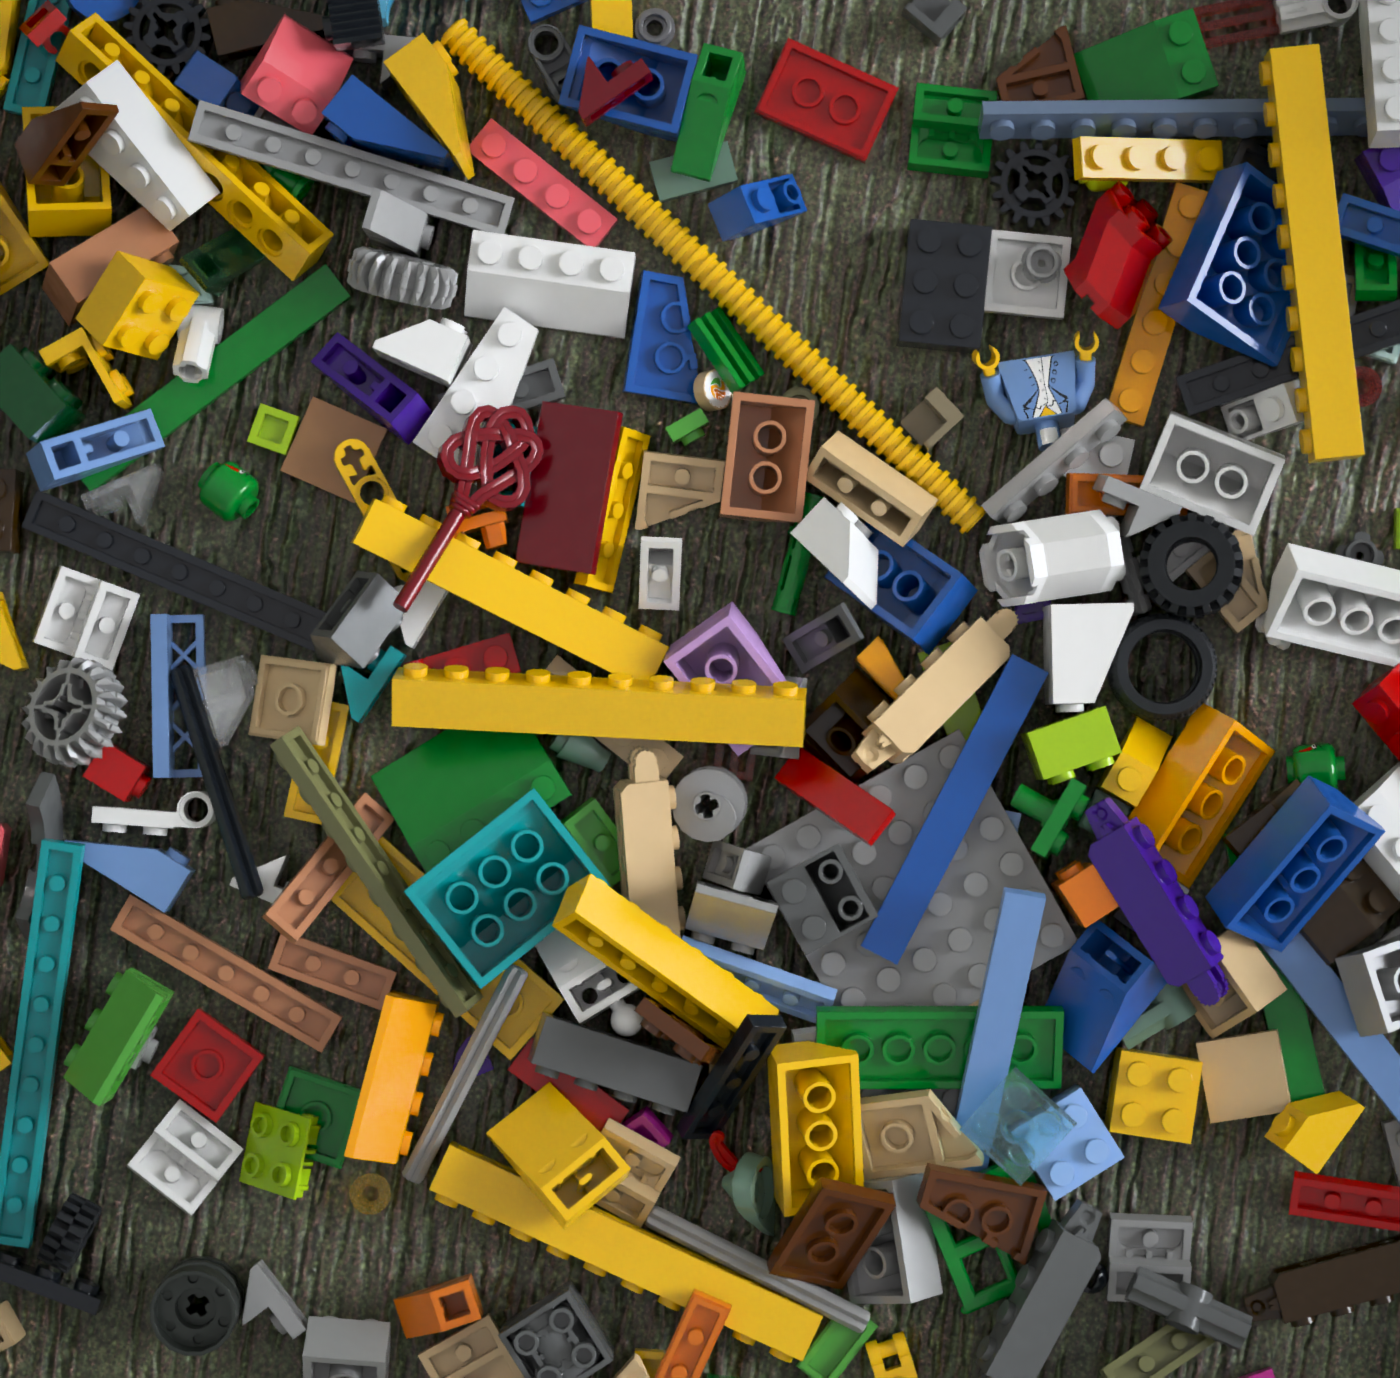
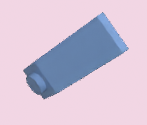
(94, 449)
(144, 871)

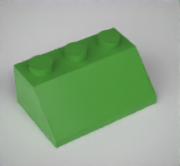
(116, 1035)

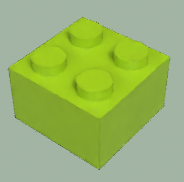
(1071, 743)

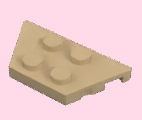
(908, 1132)

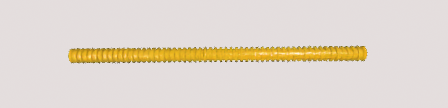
(709, 272)

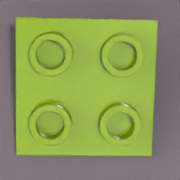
(278, 1150)

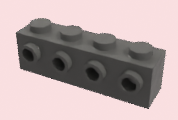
(613, 1062)

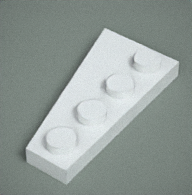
(486, 379)

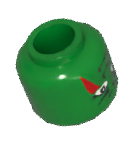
(229, 491)
(1316, 761)

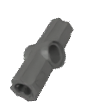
(1188, 1308)

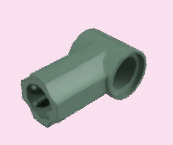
(1165, 1011)

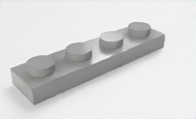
(1064, 454)

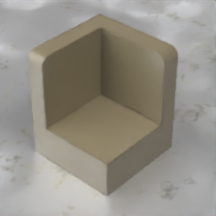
(931, 419)

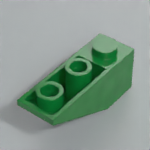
(708, 111)

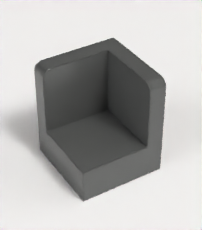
(934, 17)

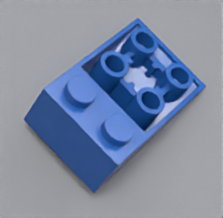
(1102, 993)

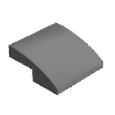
(1147, 1241)

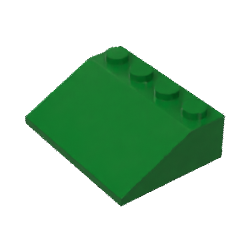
(462, 784)

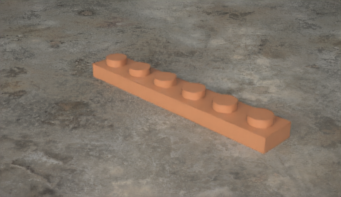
(226, 973)

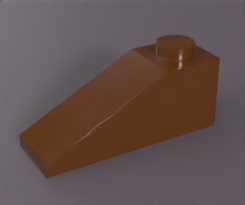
(60, 141)

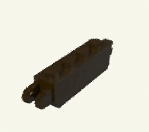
(1329, 1284)

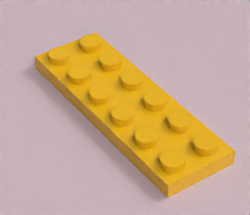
(533, 999)

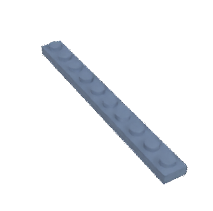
(1149, 118)

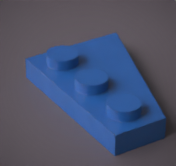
(661, 345)

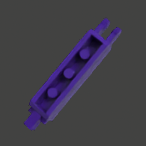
(1155, 903)

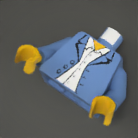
(1040, 391)

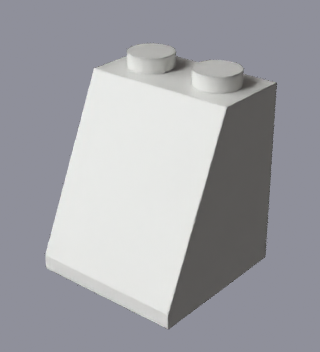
(1080, 650)

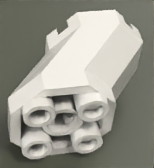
(1053, 558)

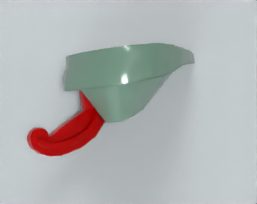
(747, 1184)

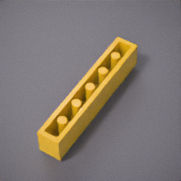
(657, 960)

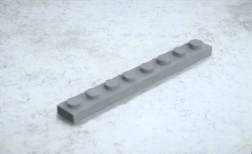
(348, 167)

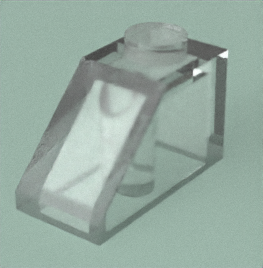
(226, 694)

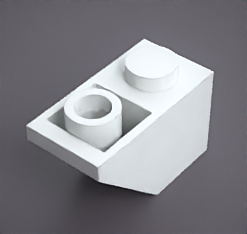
(1263, 412)

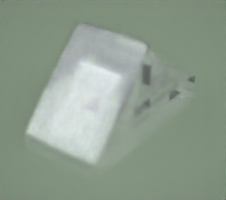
(137, 488)

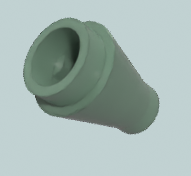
(580, 750)

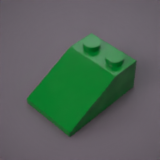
(1150, 63)

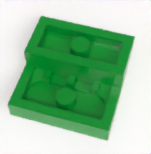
(946, 131)

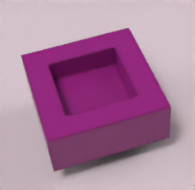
(649, 1126)

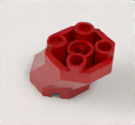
(1117, 254)

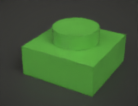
(688, 428)

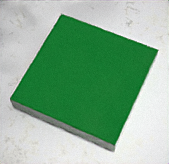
(330, 1101)

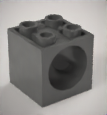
(557, 1337)

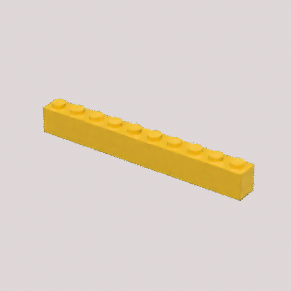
(1313, 254)
(599, 705)
(625, 1251)

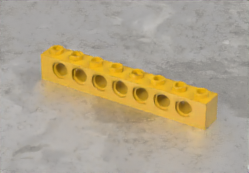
(248, 193)

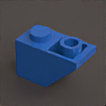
(756, 206)

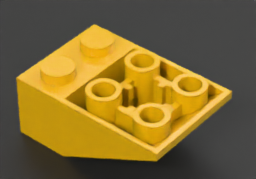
(559, 1154)

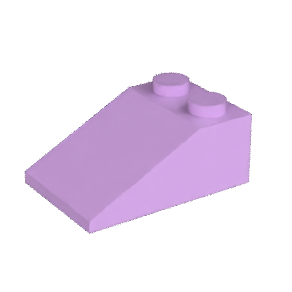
(724, 650)

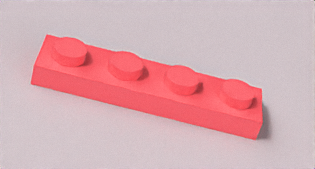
(542, 185)

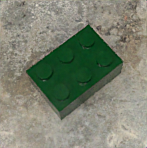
(34, 397)

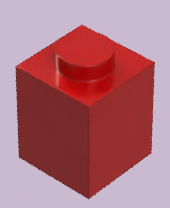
(119, 773)

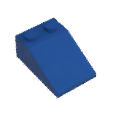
(654, 108)
(371, 124)
(915, 591)

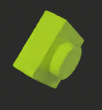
(273, 429)

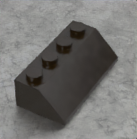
(1351, 910)

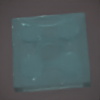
(1018, 1126)

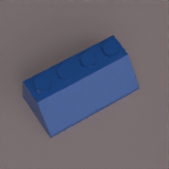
(1294, 865)

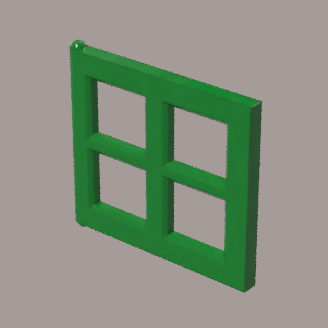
(954, 1252)

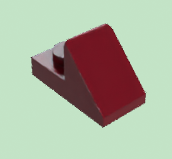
(602, 96)

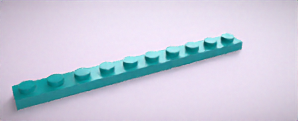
(38, 1038)

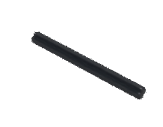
(216, 782)

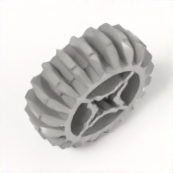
(402, 278)
(74, 712)

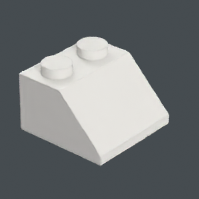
(428, 349)
(842, 546)

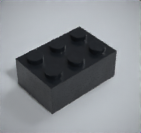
(944, 286)

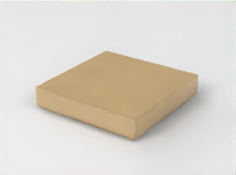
(292, 696)
(1243, 1075)

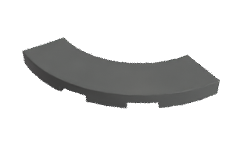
(46, 821)

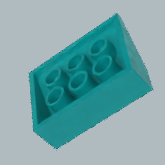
(502, 888)

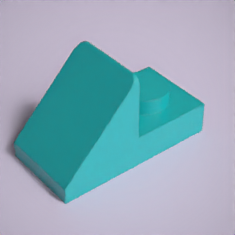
(365, 691)

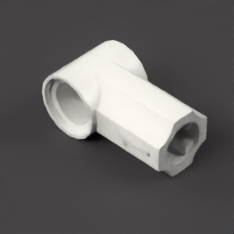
(1309, 14)
(197, 341)

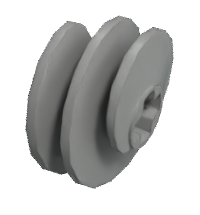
(719, 785)

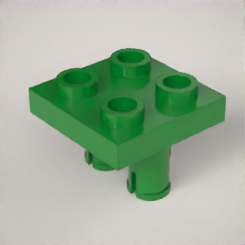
(1051, 815)

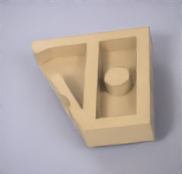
(676, 485)

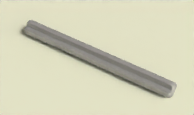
(464, 1074)
(757, 1269)

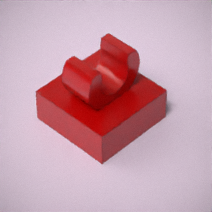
(43, 24)

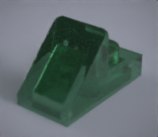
(221, 261)

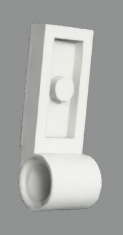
(153, 821)

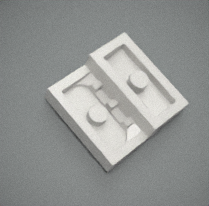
(86, 617)
(185, 1157)

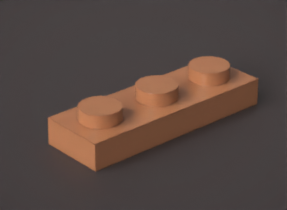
(333, 970)

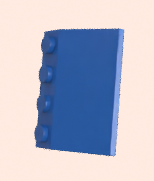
(1231, 269)

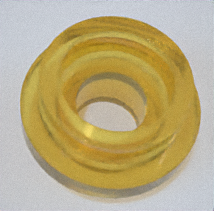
(361, 1203)

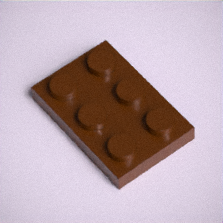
(689, 1041)
(831, 1233)

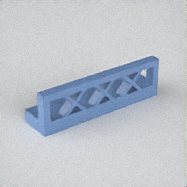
(163, 691)

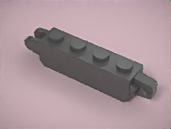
(1042, 1296)

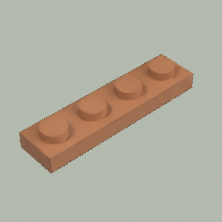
(320, 877)

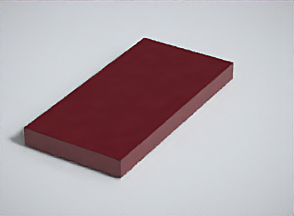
(569, 488)

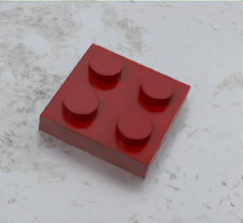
(207, 1065)

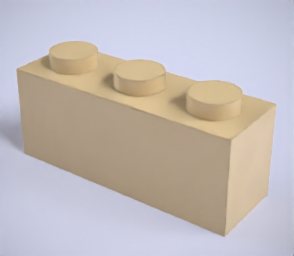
(870, 488)

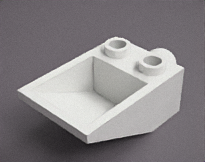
(578, 970)

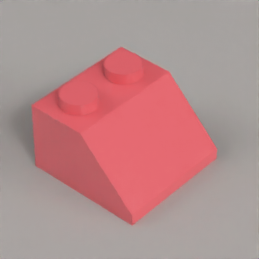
(296, 75)

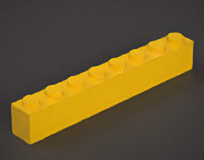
(512, 594)

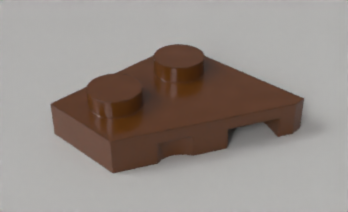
(1043, 73)

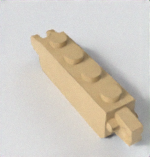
(937, 692)
(648, 840)

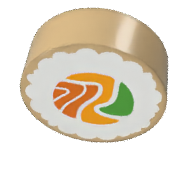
(711, 391)

